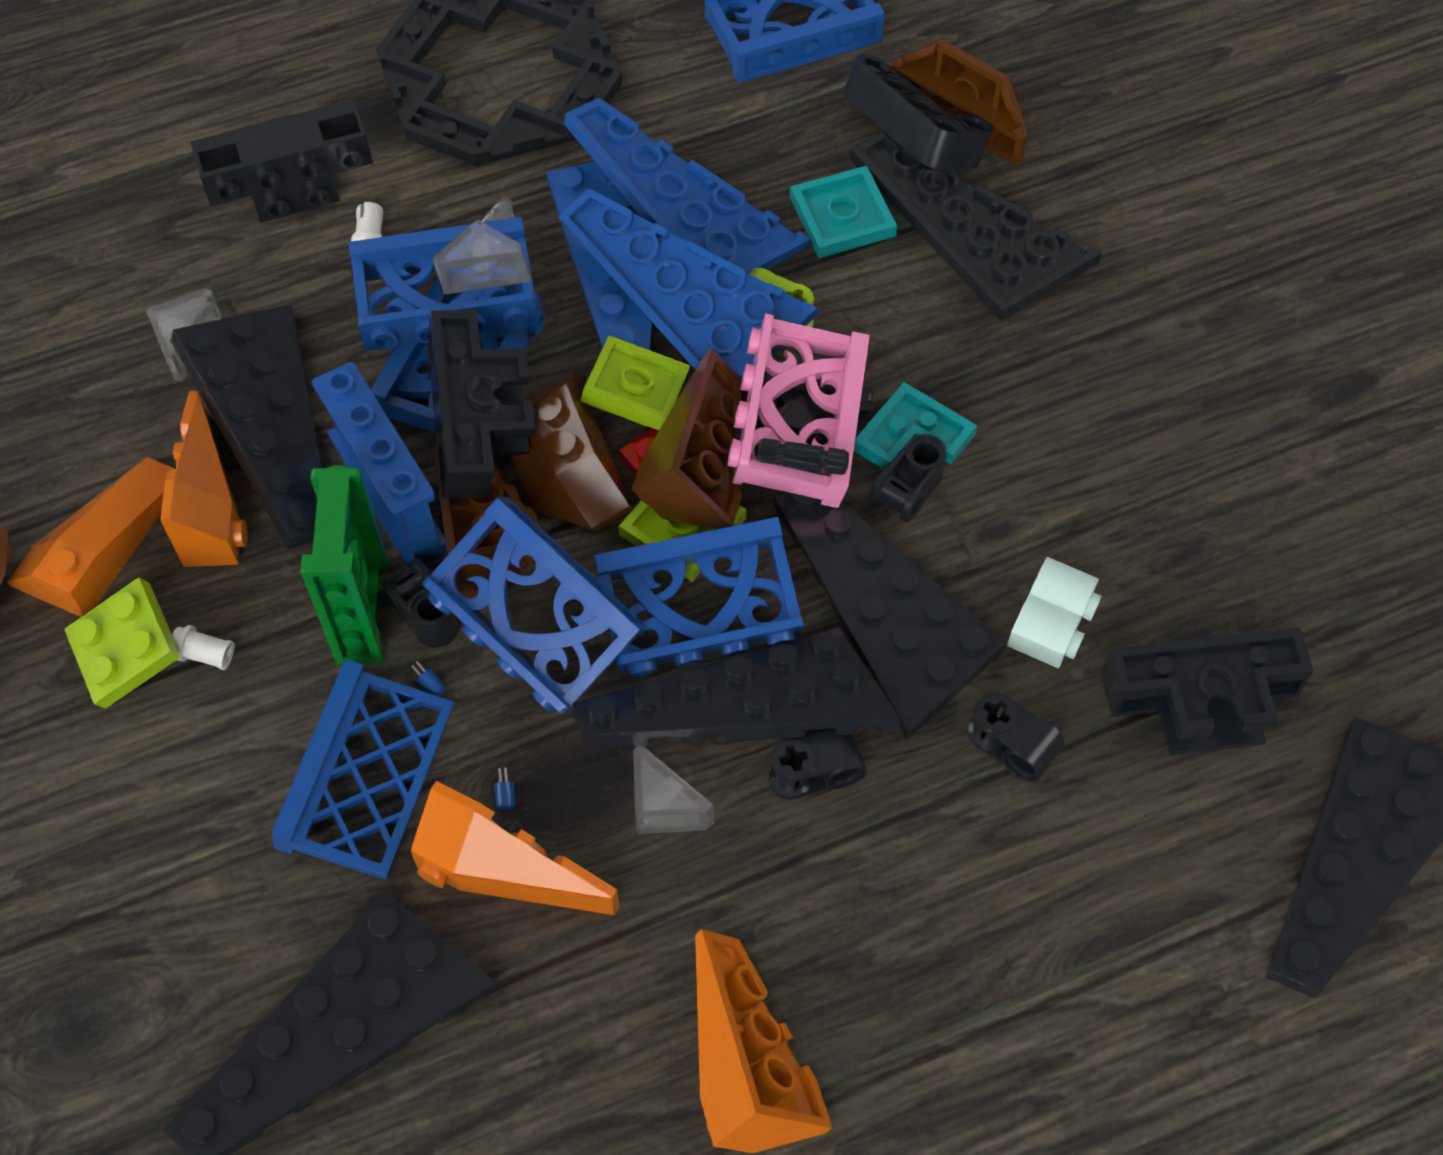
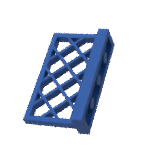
(321, 763)

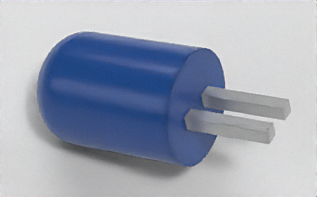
(430, 681)
(504, 793)

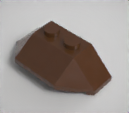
(969, 86)
(568, 461)

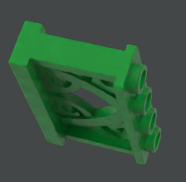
(346, 565)

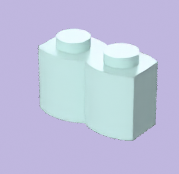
(1053, 613)

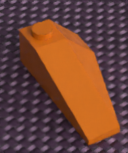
(198, 497)
(90, 548)
(475, 855)
(747, 1074)

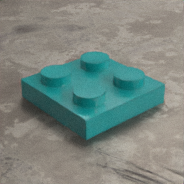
(843, 211)

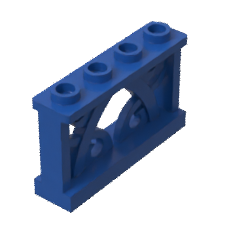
(779, 46)
(402, 255)
(402, 373)
(391, 475)
(519, 539)
(735, 543)

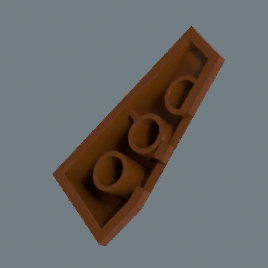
(686, 464)
(463, 513)

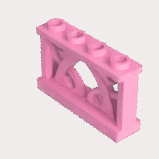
(842, 371)

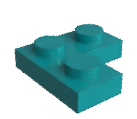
(909, 415)

